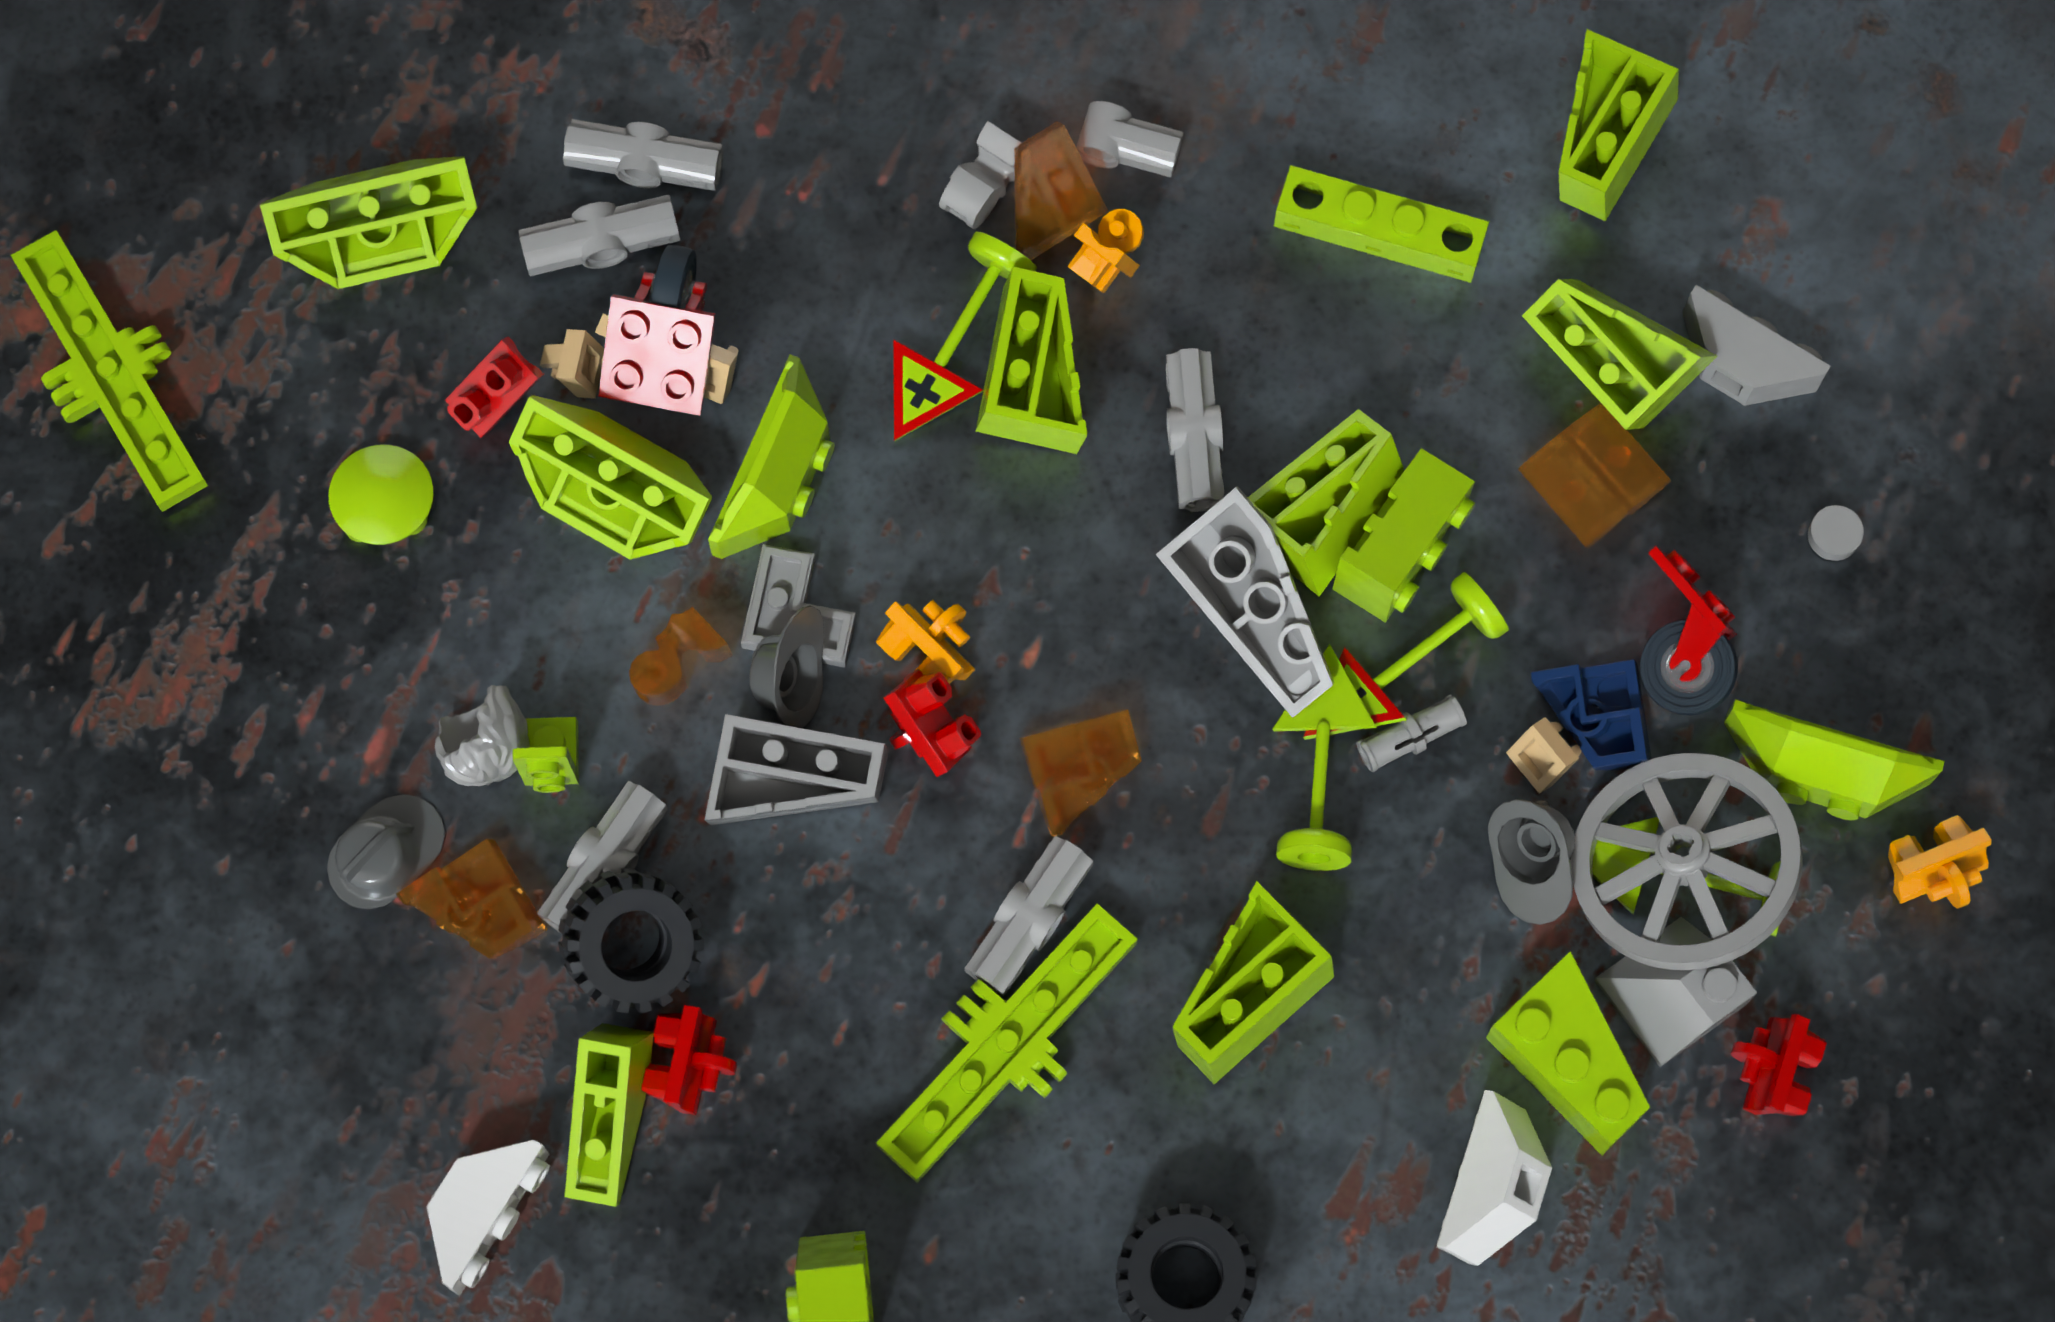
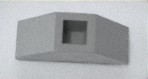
(1752, 357)

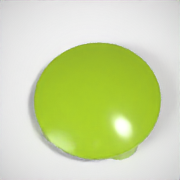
(381, 495)

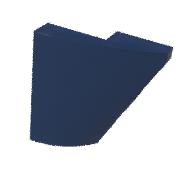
(1600, 711)

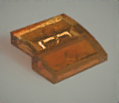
(1594, 475)

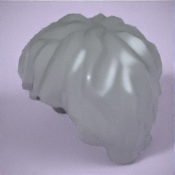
(480, 743)

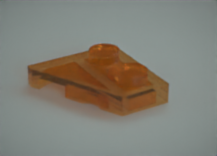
(1051, 191)

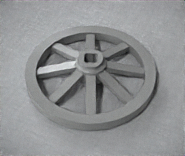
(1689, 869)

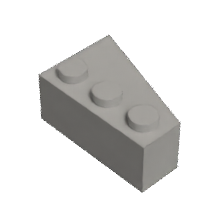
(790, 770)

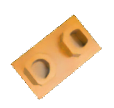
(1105, 253)
(911, 629)
(1943, 869)

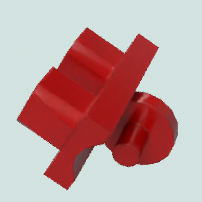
(492, 388)
(926, 723)
(694, 1063)
(1772, 1063)

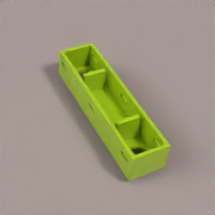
(1380, 224)

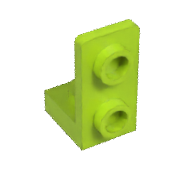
(551, 755)

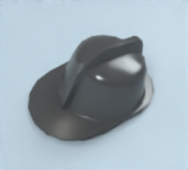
(789, 670)
(385, 851)
(1532, 859)

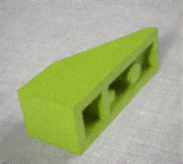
(606, 1111)

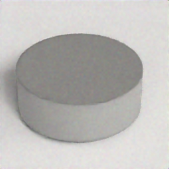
(1835, 533)

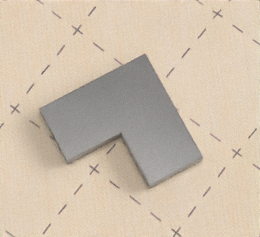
(780, 592)

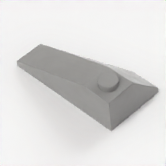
(1246, 589)

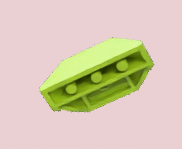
(372, 220)
(777, 467)
(607, 479)
(1825, 764)

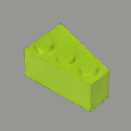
(1613, 121)
(1616, 351)
(1031, 367)
(1328, 497)
(1404, 536)
(1252, 986)
(1571, 1056)
(831, 1280)

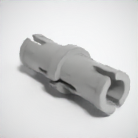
(1411, 734)

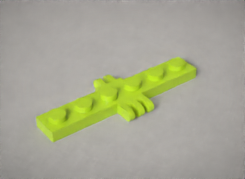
(108, 371)
(1006, 1042)

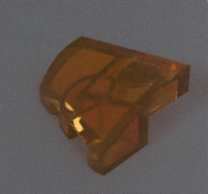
(1078, 764)
(478, 901)

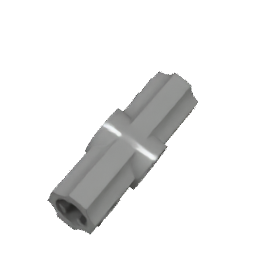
(643, 154)
(599, 235)
(1194, 429)
(606, 847)
(1029, 915)

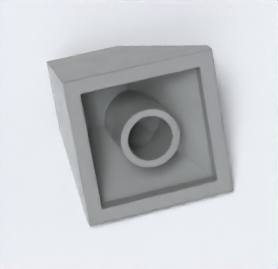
(1674, 1007)

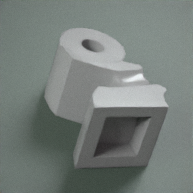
(981, 183)

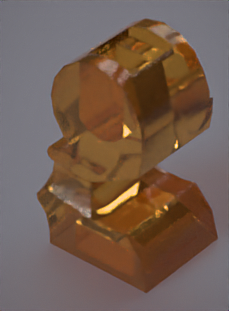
(659, 673)

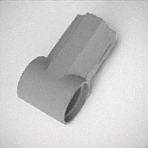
(1114, 138)

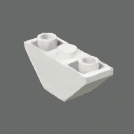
(1497, 1183)
(479, 1205)

